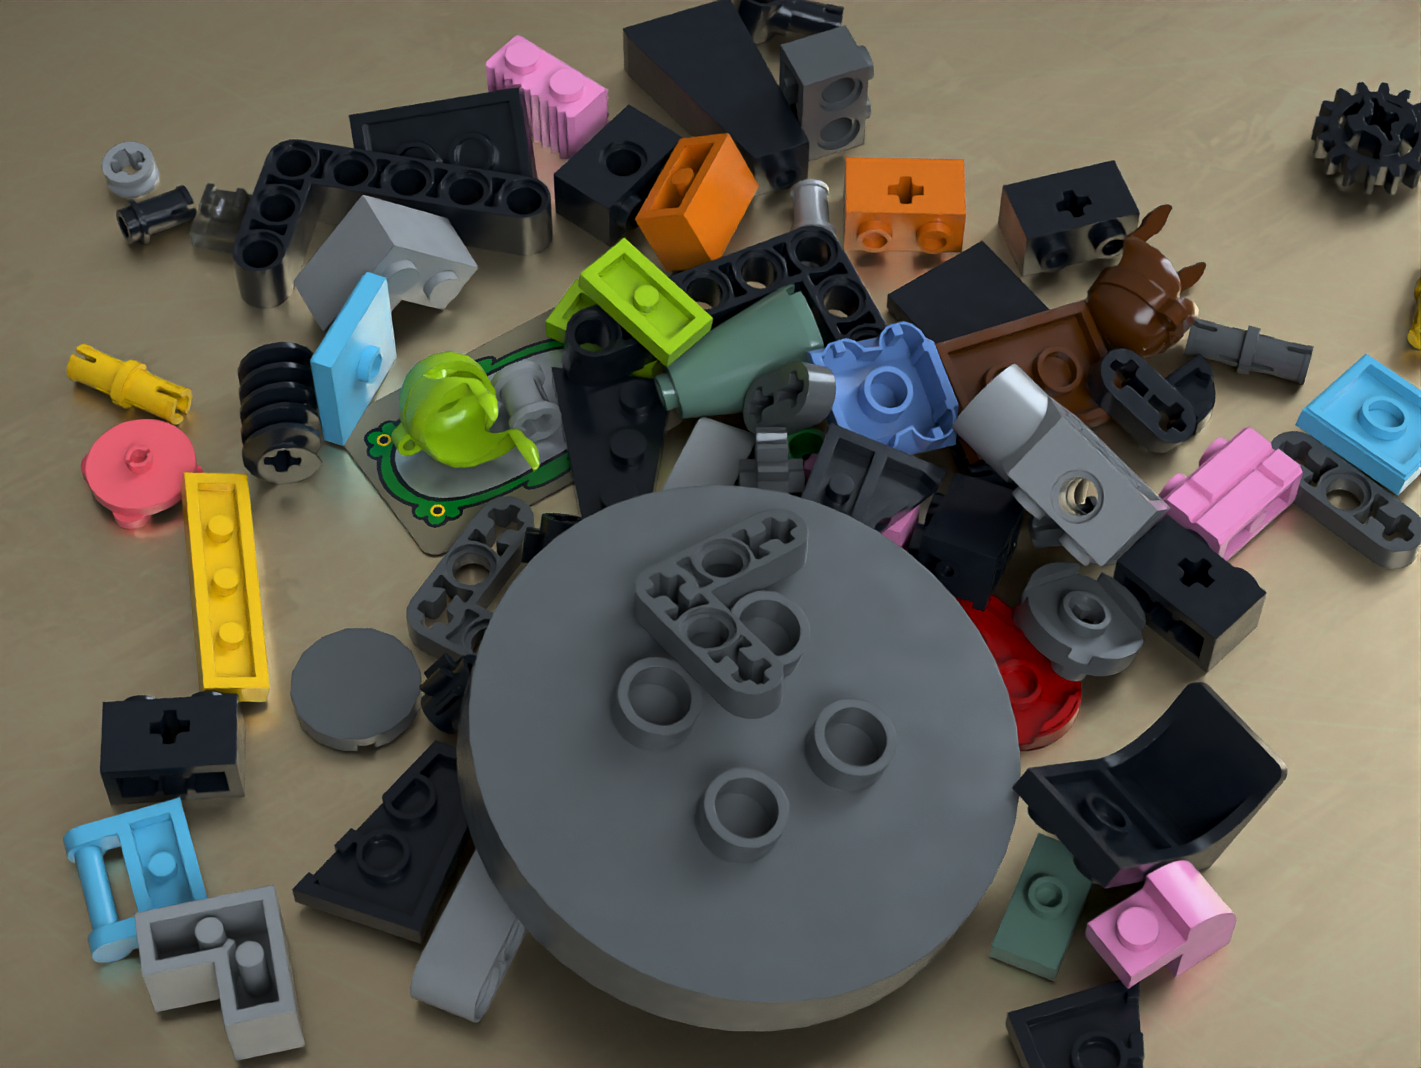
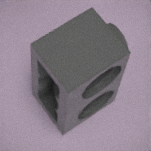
(827, 89)

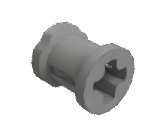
(525, 400)

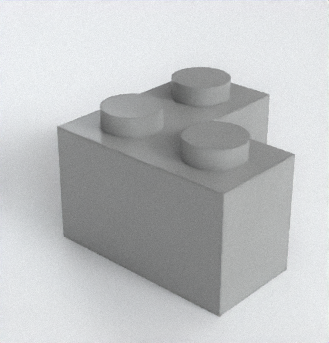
(407, 246)
(230, 952)

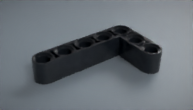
(322, 182)
(724, 288)

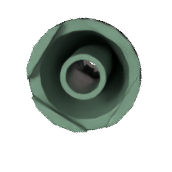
(727, 360)

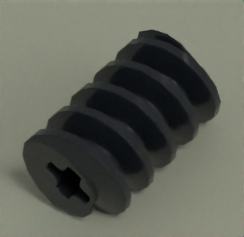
(279, 413)

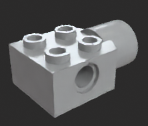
(1047, 454)

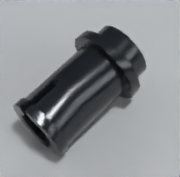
(155, 215)

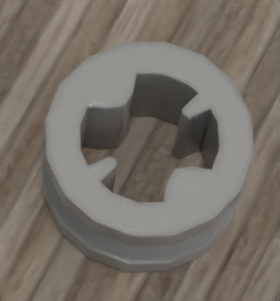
(134, 155)

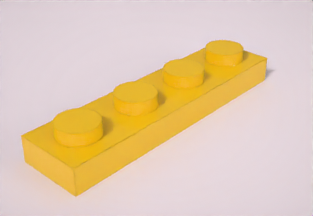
(224, 585)

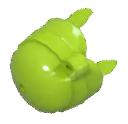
(448, 413)

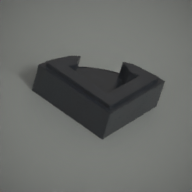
(1196, 384)

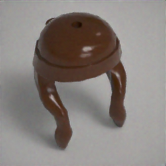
(1140, 299)

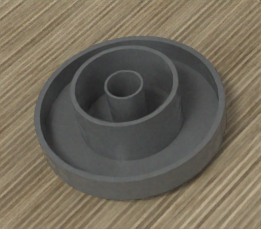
(719, 855)

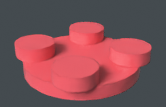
(139, 469)

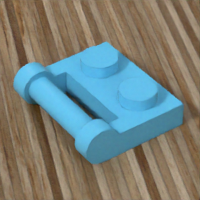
(158, 864)

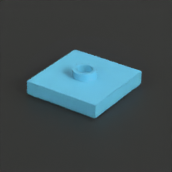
(353, 358)
(1371, 422)

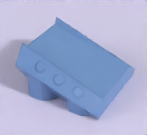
(892, 389)

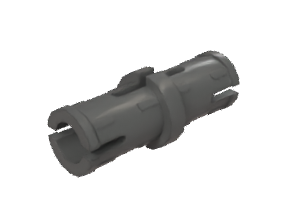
(1249, 350)

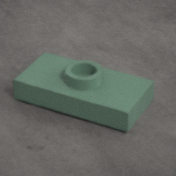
(1042, 910)

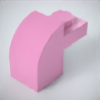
(1166, 923)

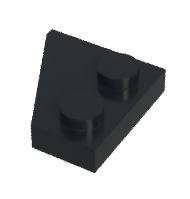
(869, 479)

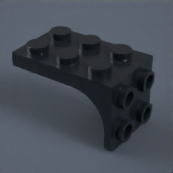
(1161, 798)

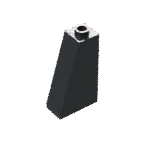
(716, 82)

